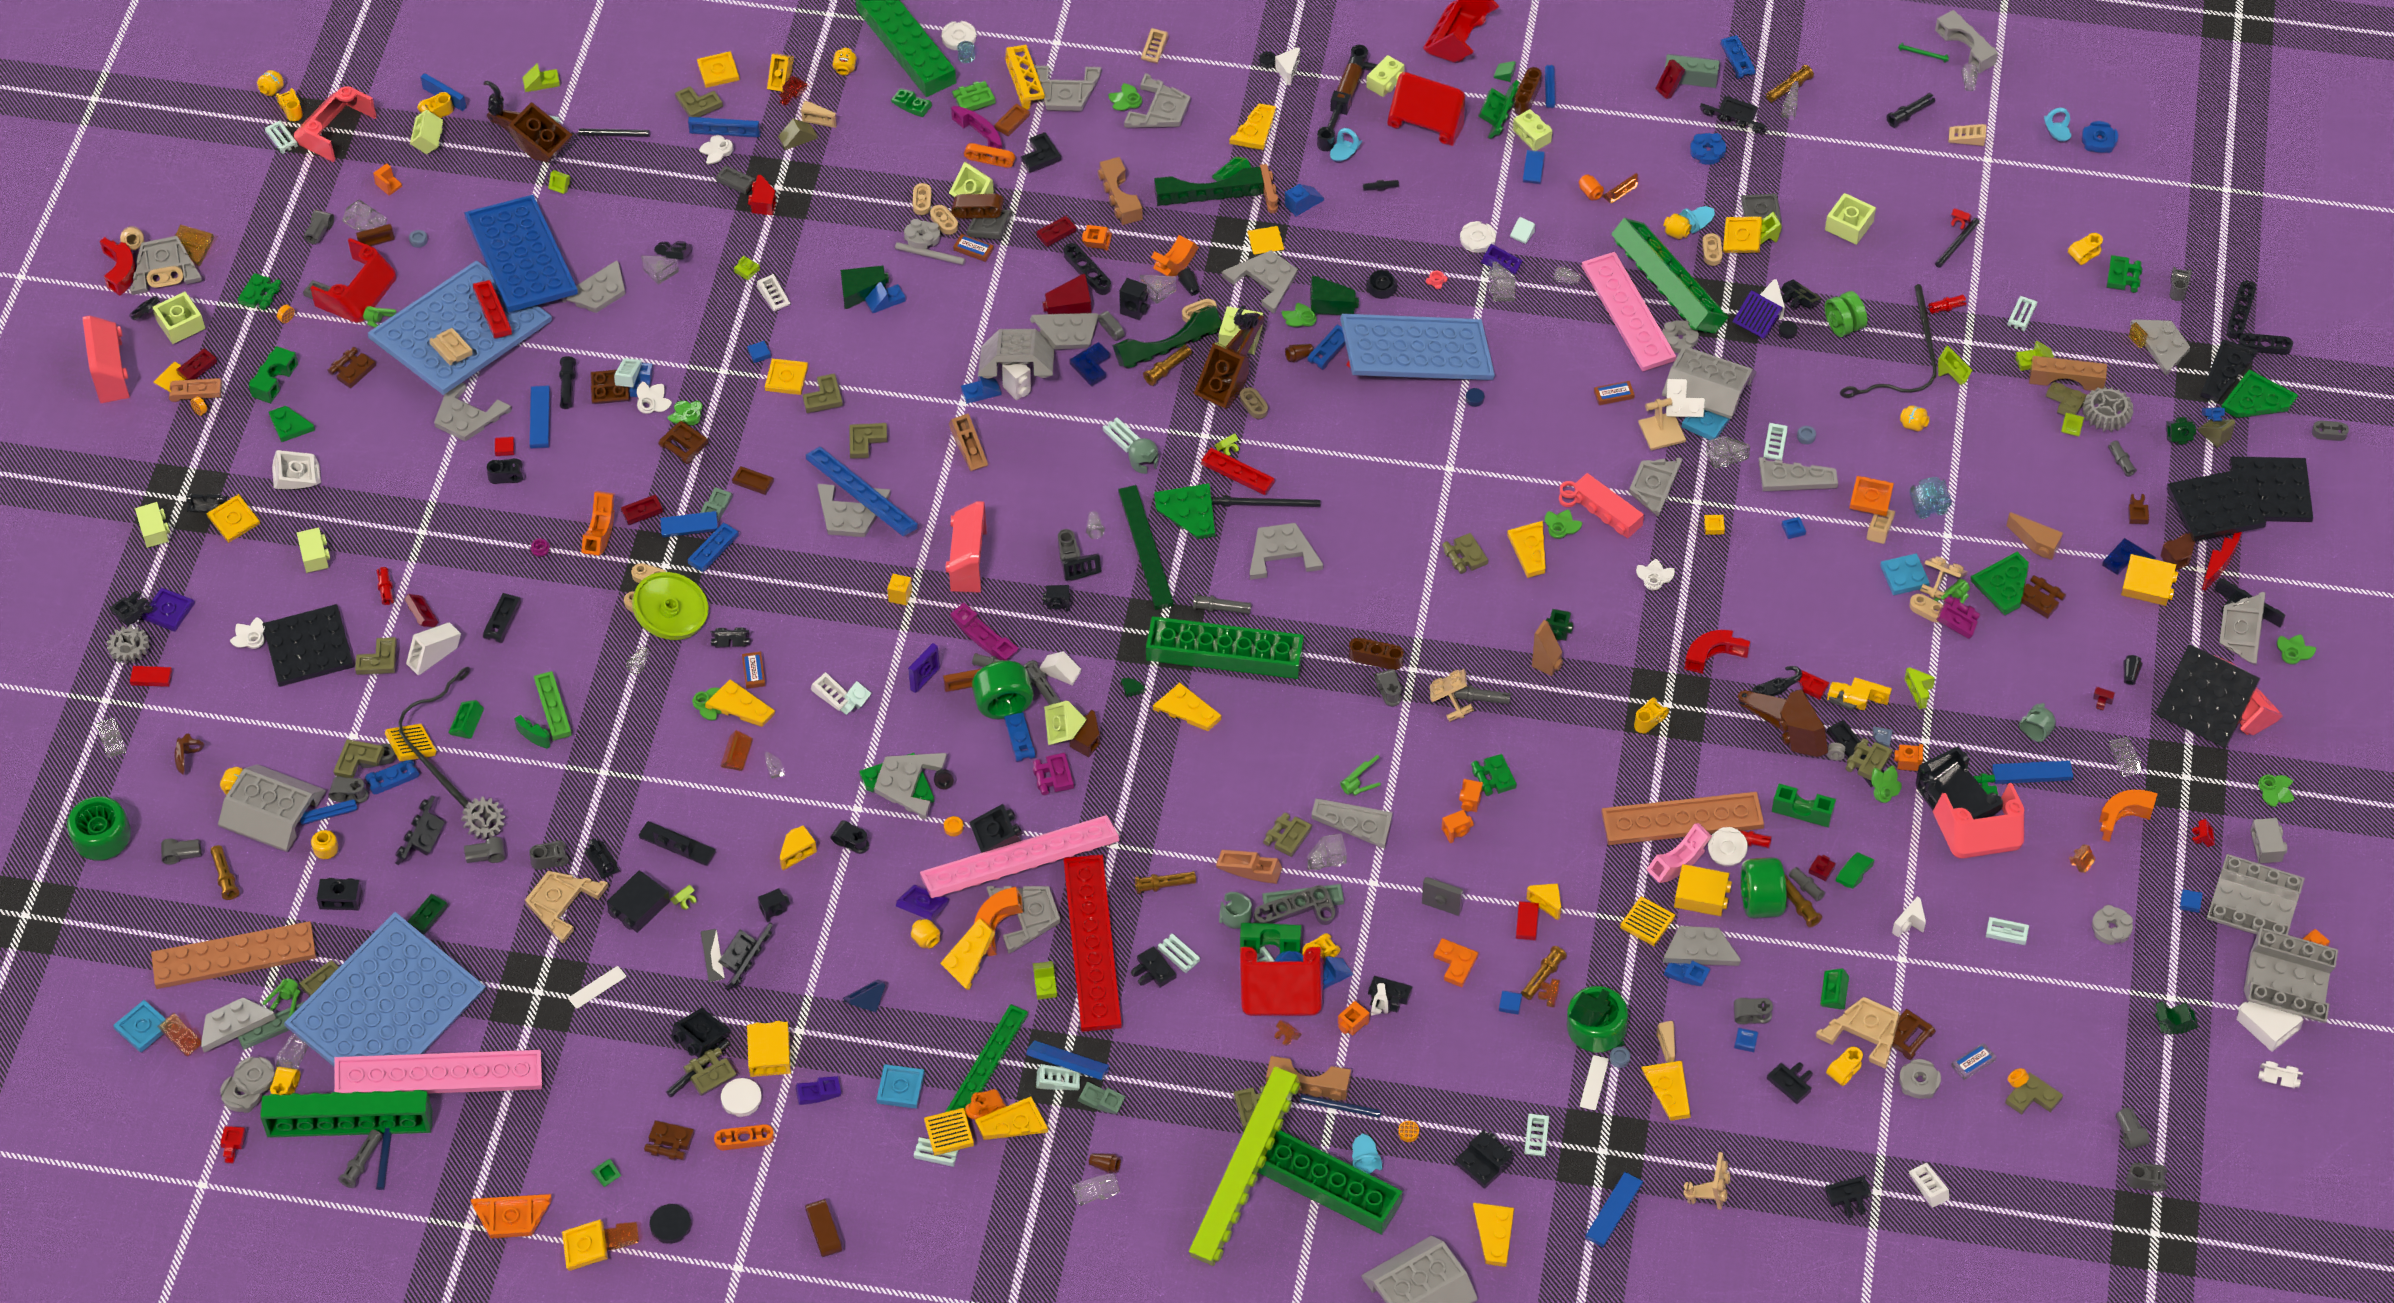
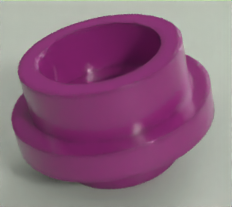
(537, 544)

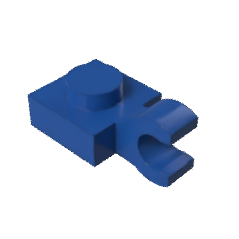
(2214, 413)

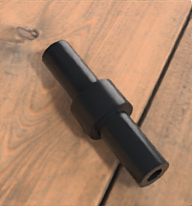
(1380, 185)

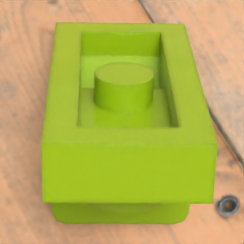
(536, 80)
(1770, 228)
(2024, 358)
(1951, 363)
(1919, 684)
(1044, 980)

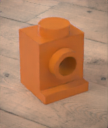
(1101, 233)
(1909, 757)
(1470, 795)
(1456, 825)
(1353, 1013)

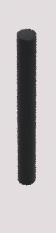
(614, 132)
(1958, 241)
(686, 1078)

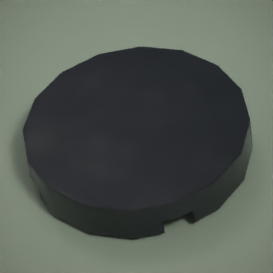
(670, 1223)

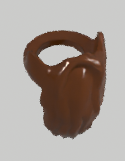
(182, 747)

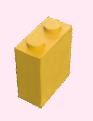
(2149, 580)
(1702, 890)
(768, 1049)

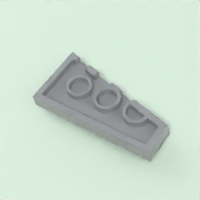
(1784, 476)
(1358, 821)

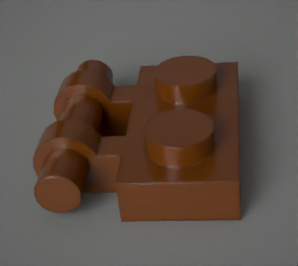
(355, 371)
(2039, 601)
(669, 1135)

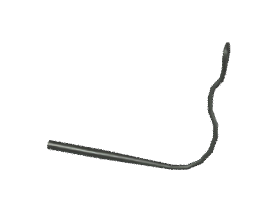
(1926, 327)
(441, 778)

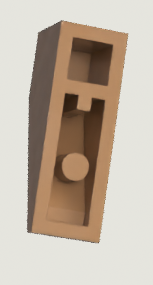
(968, 442)
(2037, 537)
(1546, 650)

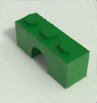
(278, 362)
(1815, 811)
(1260, 934)

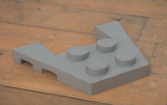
(1067, 94)
(1166, 108)
(161, 254)
(1270, 272)
(463, 419)
(846, 517)
(1281, 543)
(900, 776)
(1037, 916)

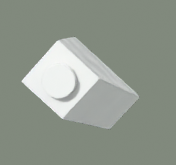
(432, 646)
(2268, 1024)

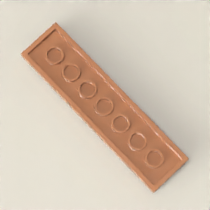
(1677, 817)
(233, 955)

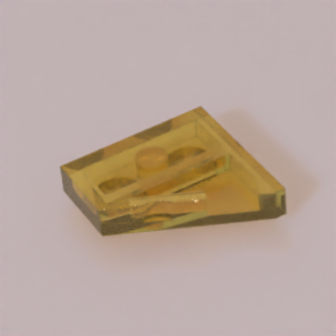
(195, 242)

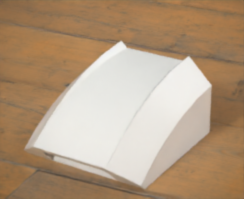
(295, 470)

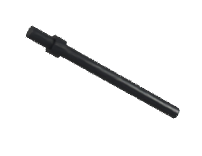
(1227, 500)

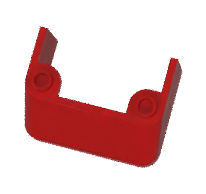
(1454, 27)
(363, 291)

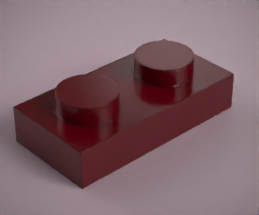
(1670, 79)
(1056, 231)
(196, 365)
(641, 509)
(421, 610)

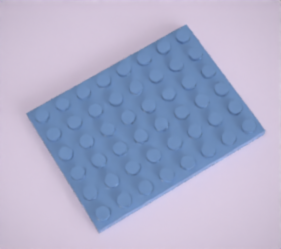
(455, 307)
(386, 997)

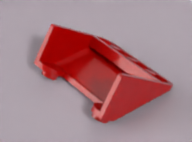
(1428, 106)
(1282, 986)

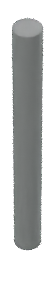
(929, 253)

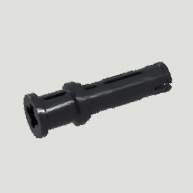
(1904, 112)
(567, 376)

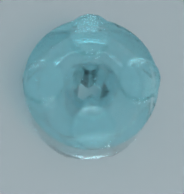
(1930, 497)

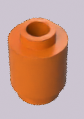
(1591, 187)

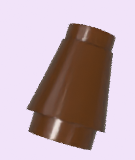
(1297, 352)
(1107, 1162)

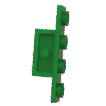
(1496, 106)

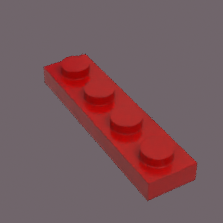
(492, 309)
(1237, 471)

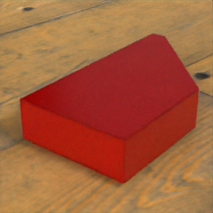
(1813, 685)

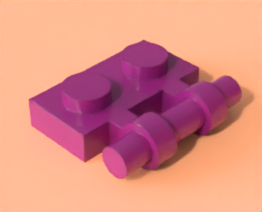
(1959, 620)
(1059, 772)

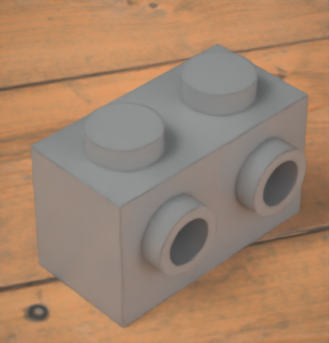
(2268, 840)

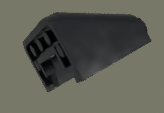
(1950, 775)

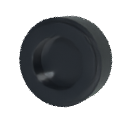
(1267, 59)
(1788, 329)
(943, 779)

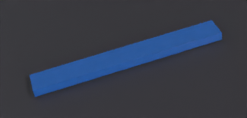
(861, 491)

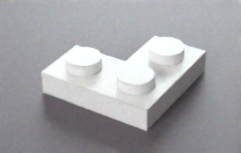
(1681, 405)

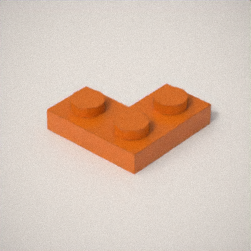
(1460, 960)

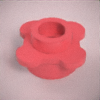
(1436, 279)

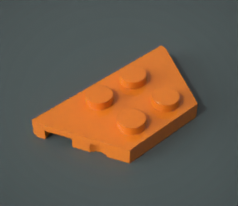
(511, 1215)

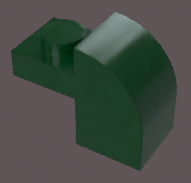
(1591, 1010)
(2176, 1019)

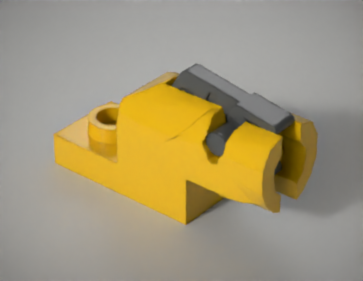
(1858, 694)

